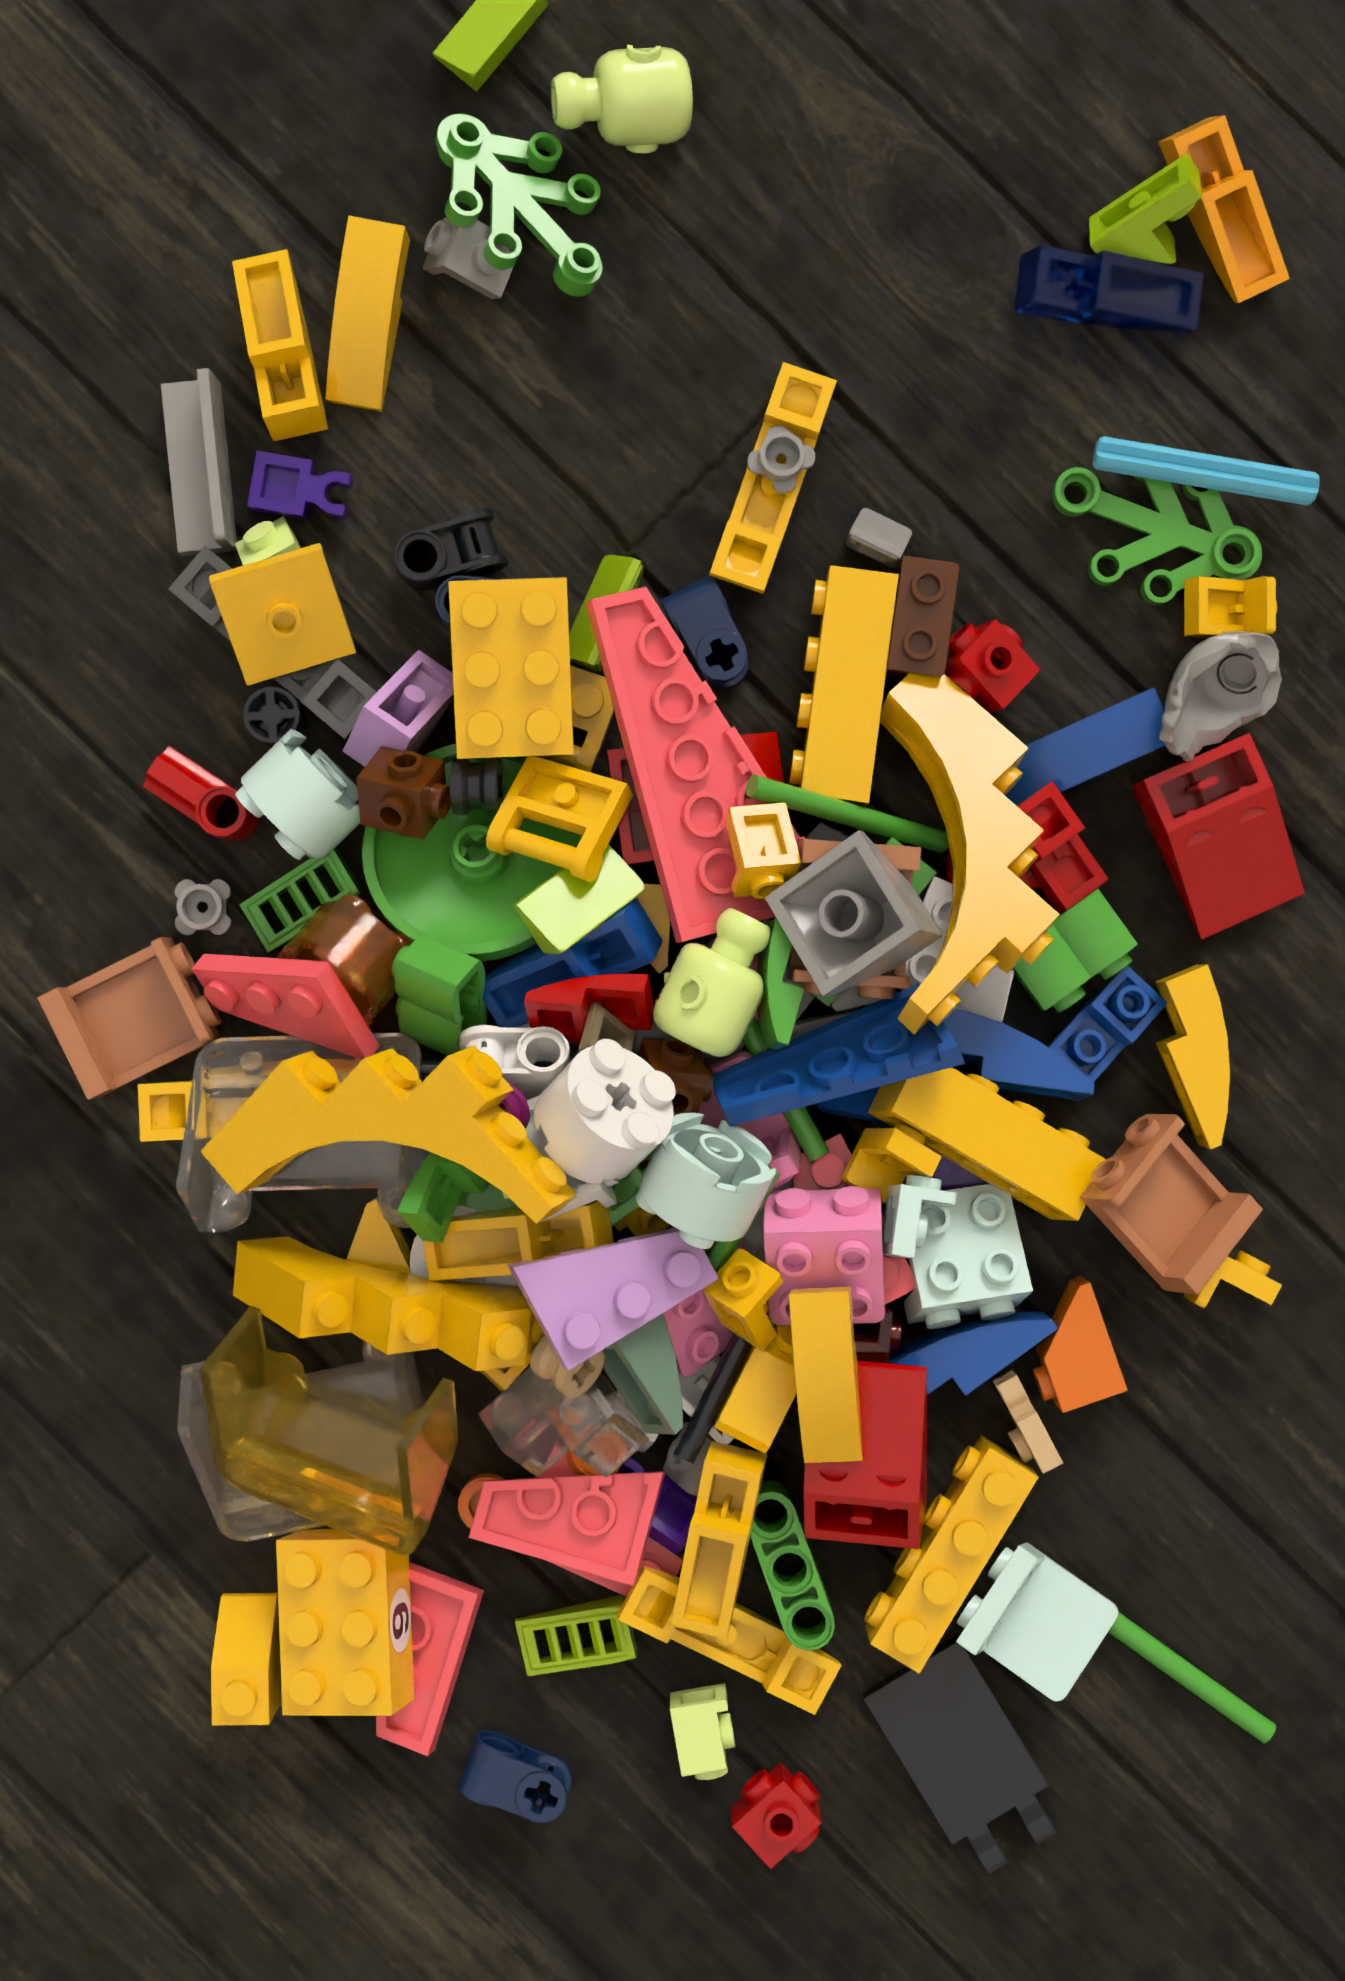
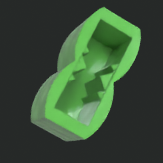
(1085, 943)
(438, 993)

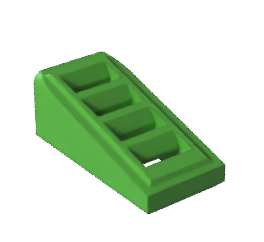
(308, 870)

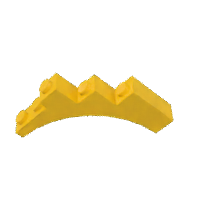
(970, 770)
(384, 1100)
(388, 1309)

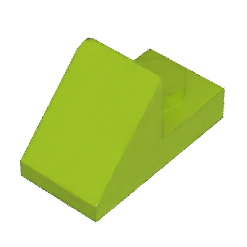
(1136, 220)

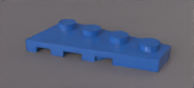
(835, 1061)

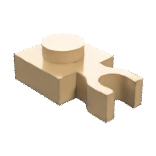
(1030, 1435)

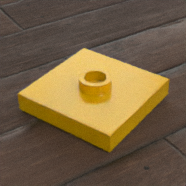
(282, 614)

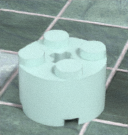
(302, 797)
(706, 1180)

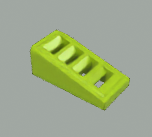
(601, 1653)

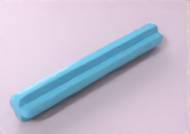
(1205, 470)

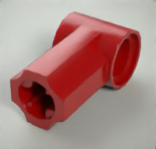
(196, 794)

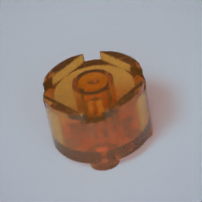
(355, 947)

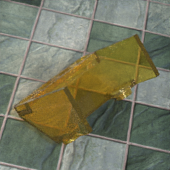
(320, 1455)

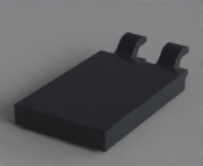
(960, 1750)

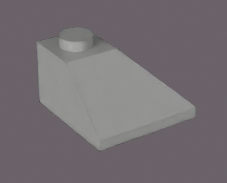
(852, 916)

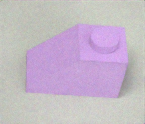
(402, 710)

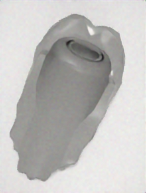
(1219, 689)

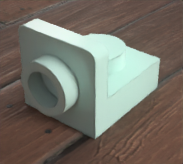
(903, 1222)

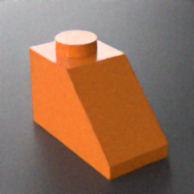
(1078, 1356)

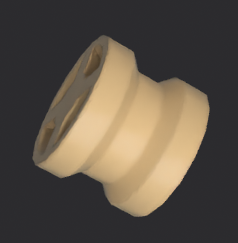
(571, 1382)

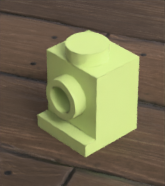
(701, 1731)

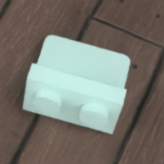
(969, 1260)
(1037, 1621)

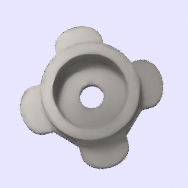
(781, 442)
(189, 897)

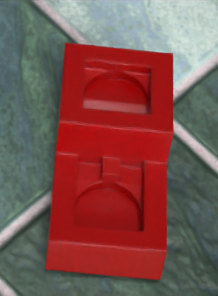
(1063, 862)
(567, 1002)

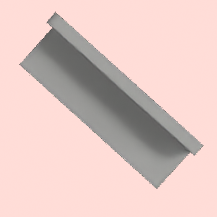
(199, 465)

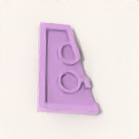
(609, 1290)

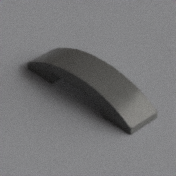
(326, 688)

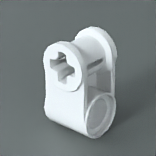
(517, 1052)

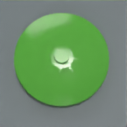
(453, 882)

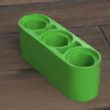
(796, 1590)

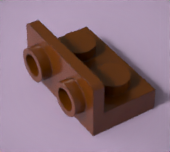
(922, 618)

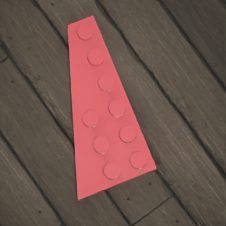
(680, 759)

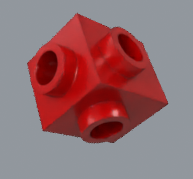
(989, 664)
(777, 1813)

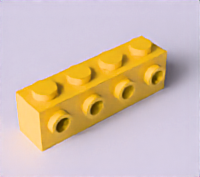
(847, 683)
(994, 1138)
(952, 1552)

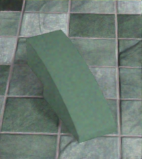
(648, 1377)

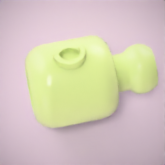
(634, 97)
(713, 990)

